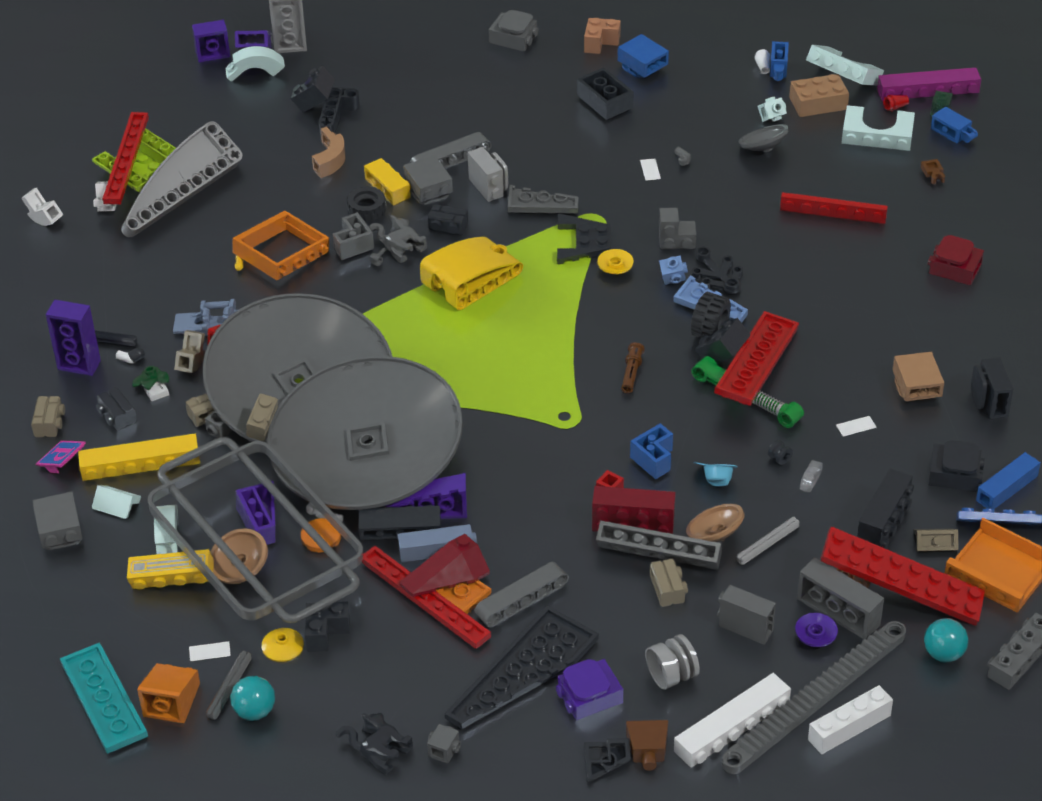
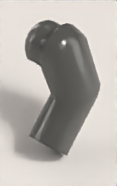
(684, 156)

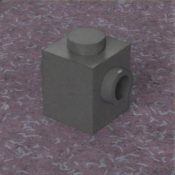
(443, 743)

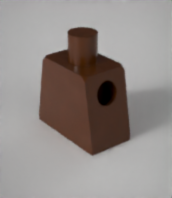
(647, 741)

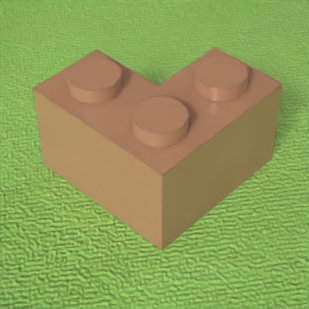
(601, 32)

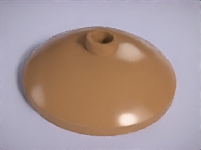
(716, 523)
(248, 547)

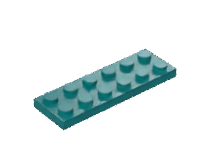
(103, 698)

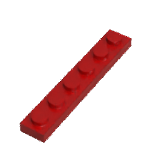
(833, 208)

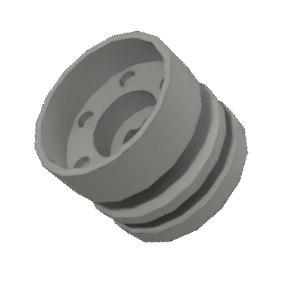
(672, 661)

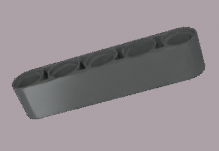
(457, 150)
(521, 594)

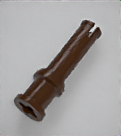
(628, 383)

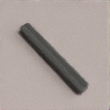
(226, 688)

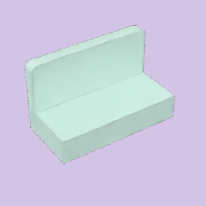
(114, 501)

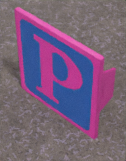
(60, 455)

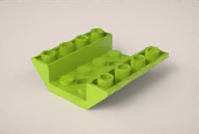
(150, 155)

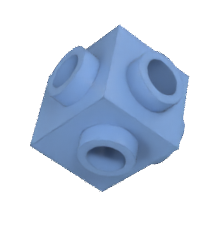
(673, 270)

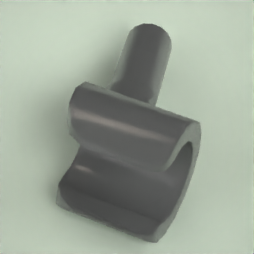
(377, 259)

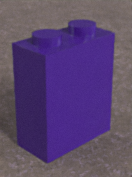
(253, 38)

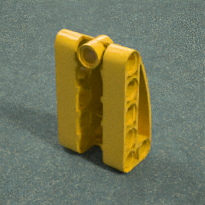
(468, 270)

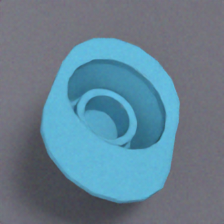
(718, 474)

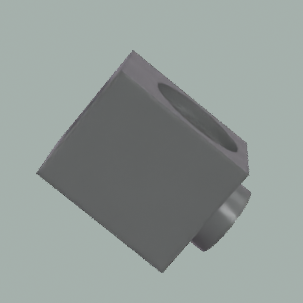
(216, 426)

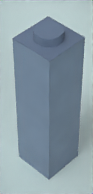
(425, 543)

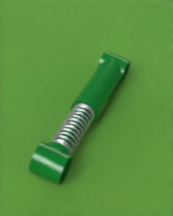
(786, 413)

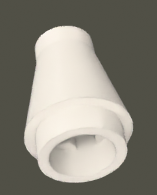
(763, 61)

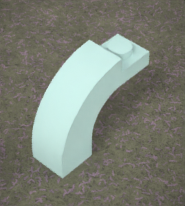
(255, 58)
(163, 541)

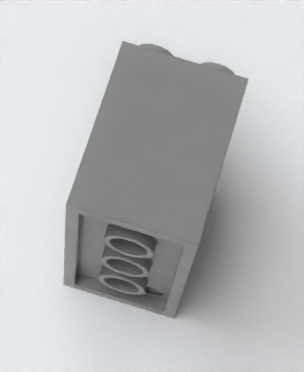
(288, 25)

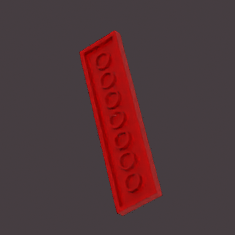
(756, 358)
(903, 576)

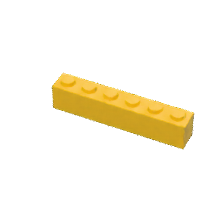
(135, 457)

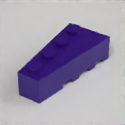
(443, 492)

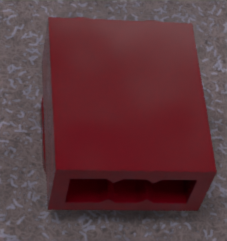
(956, 260)

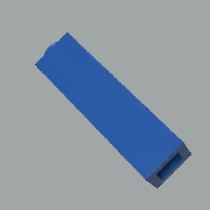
(1008, 481)

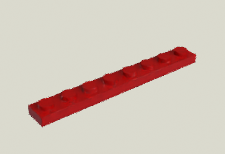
(125, 158)
(432, 602)

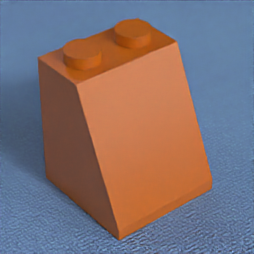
(168, 692)

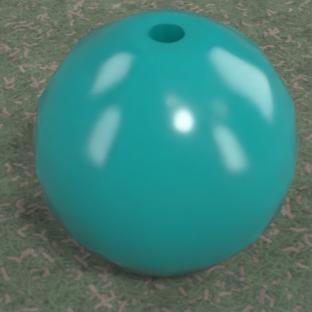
(946, 640)
(252, 698)

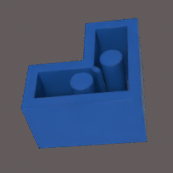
(653, 450)

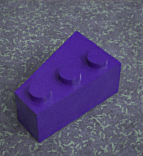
(257, 510)

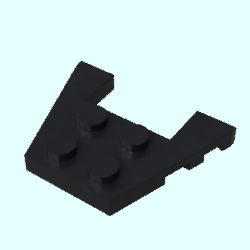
(591, 238)

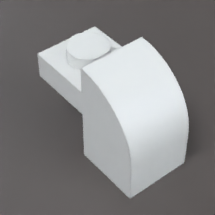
(98, 201)
(41, 211)

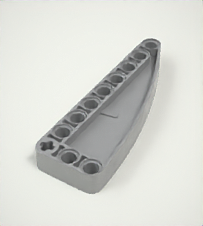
(186, 164)

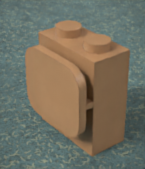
(917, 376)

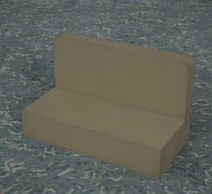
(936, 539)

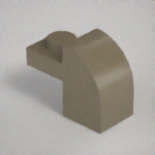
(192, 354)

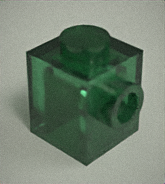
(941, 100)

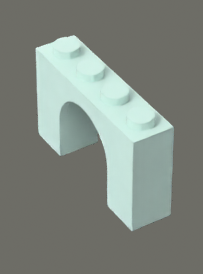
(833, 61)
(858, 133)

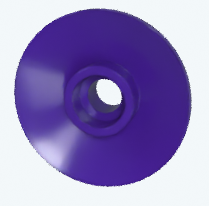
(816, 629)

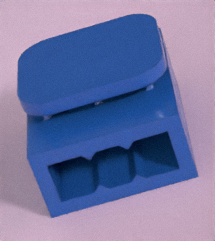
(642, 56)

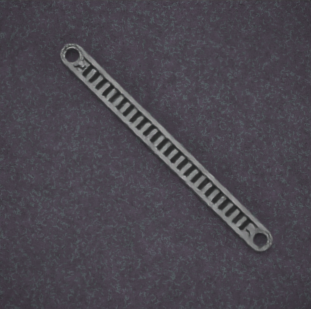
(813, 697)

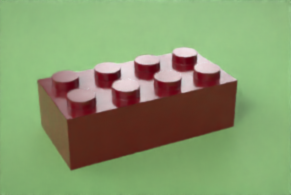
(634, 508)

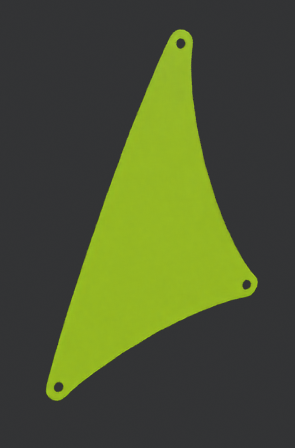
(508, 347)

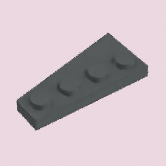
(535, 202)

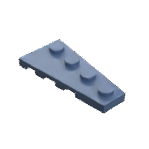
(692, 291)

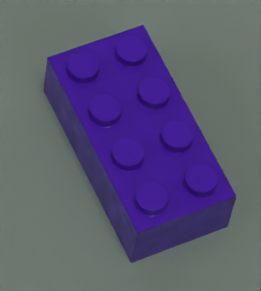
(73, 337)

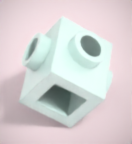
(772, 109)

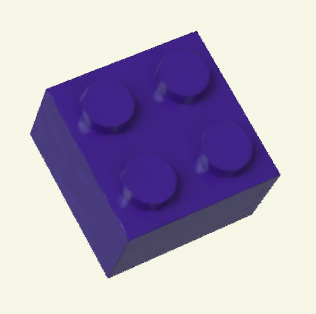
(211, 40)

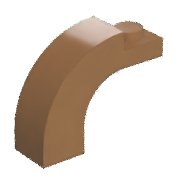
(333, 157)

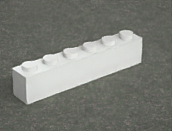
(731, 720)

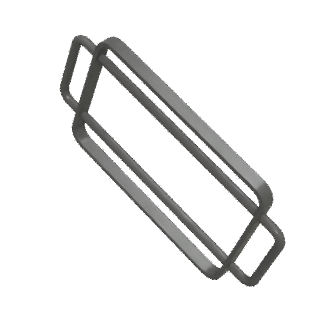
(272, 604)

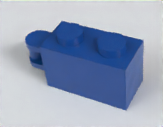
(779, 60)
(953, 126)

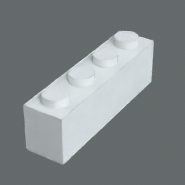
(850, 719)

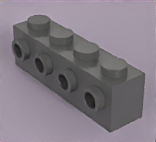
(1018, 654)

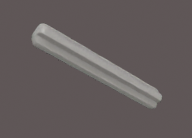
(767, 540)

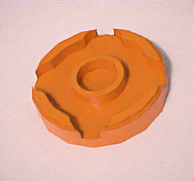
(325, 530)

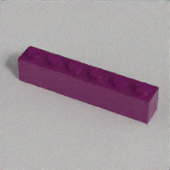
(927, 83)

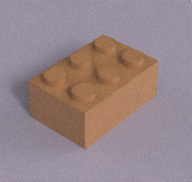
(819, 95)

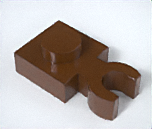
(933, 169)

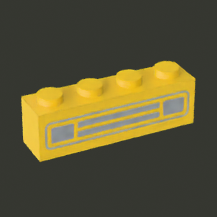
(166, 569)

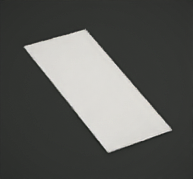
(650, 169)
(856, 426)
(209, 651)

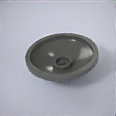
(764, 138)

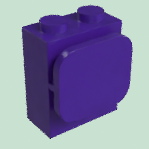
(589, 688)

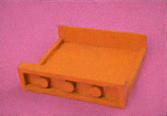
(999, 564)

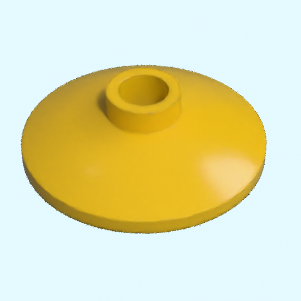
(615, 261)
(282, 644)

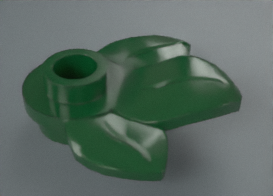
(150, 376)

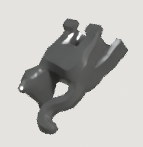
(400, 239)

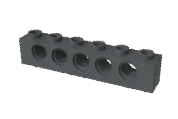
(659, 545)

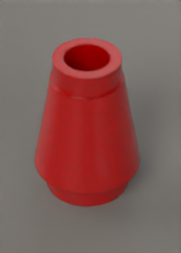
(894, 102)

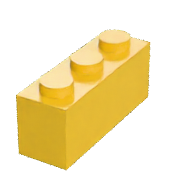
(389, 181)

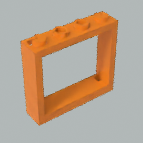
(244, 244)

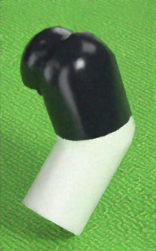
(132, 356)

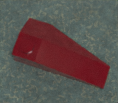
(452, 564)

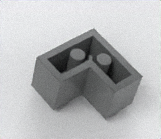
(675, 233)
(354, 237)

